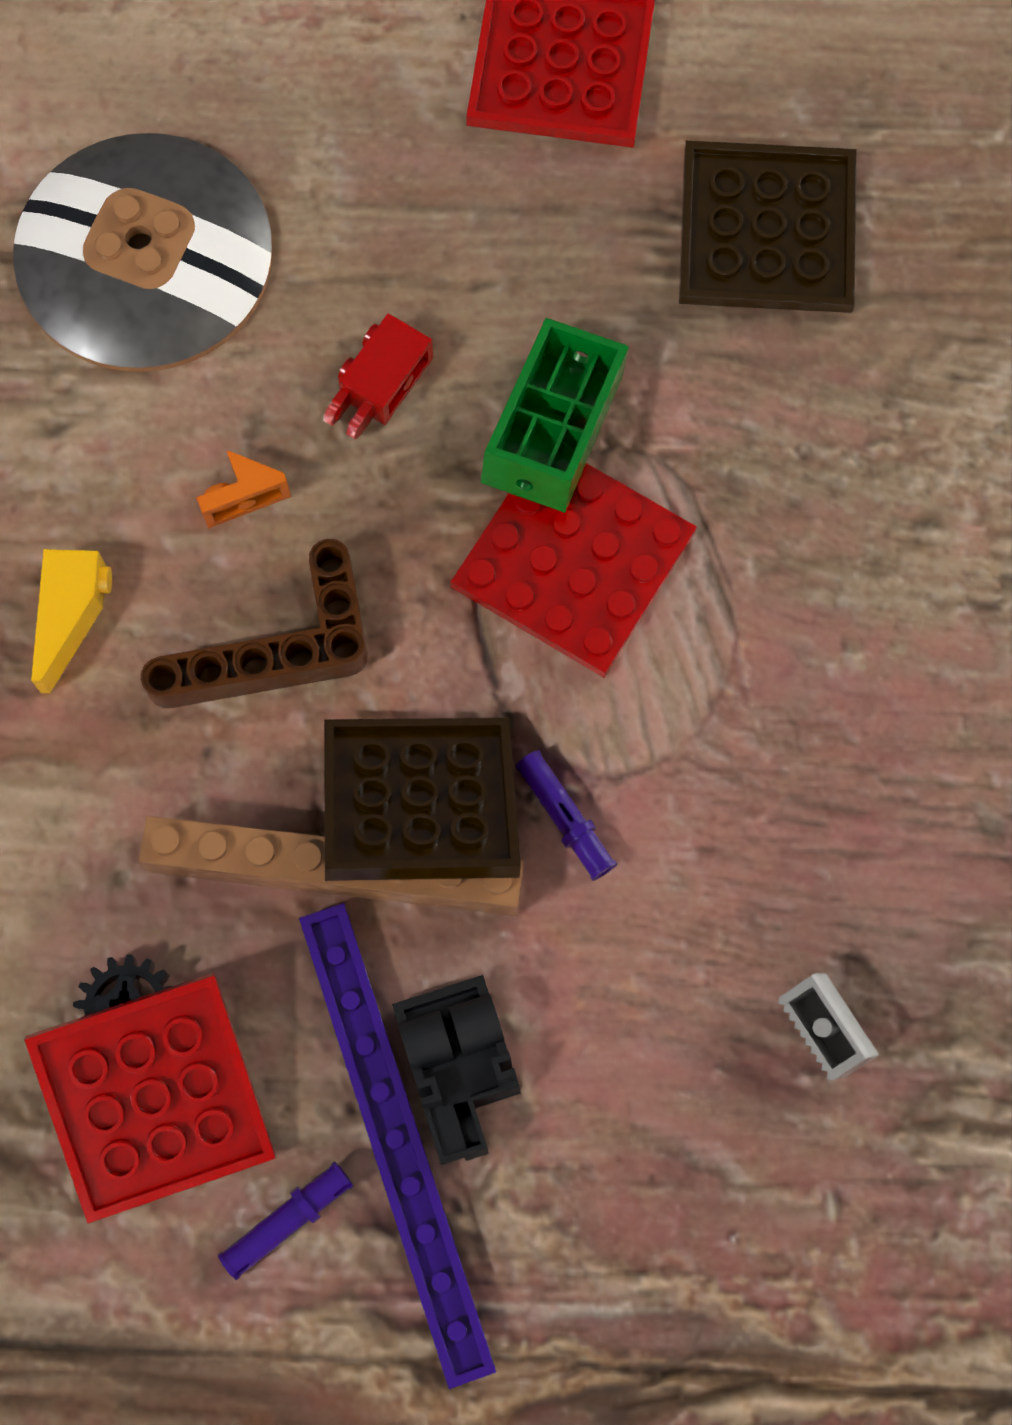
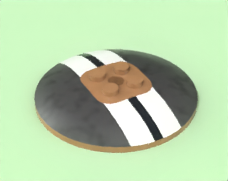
(153, 302)

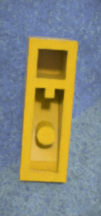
(67, 608)

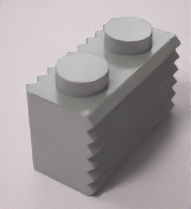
(828, 1026)

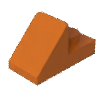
(255, 489)

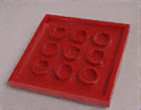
(562, 68)
(576, 574)
(150, 1097)

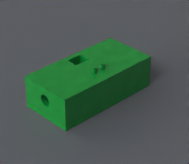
(533, 444)

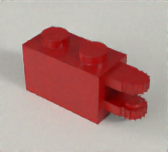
(380, 374)

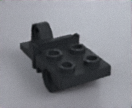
(456, 1062)

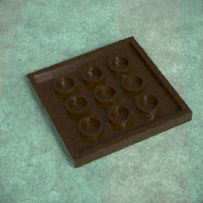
(768, 226)
(419, 799)

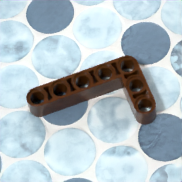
(275, 649)

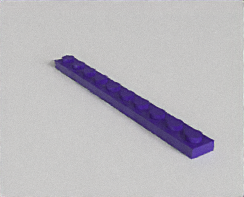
(397, 1147)

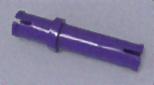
(576, 830)
(285, 1220)

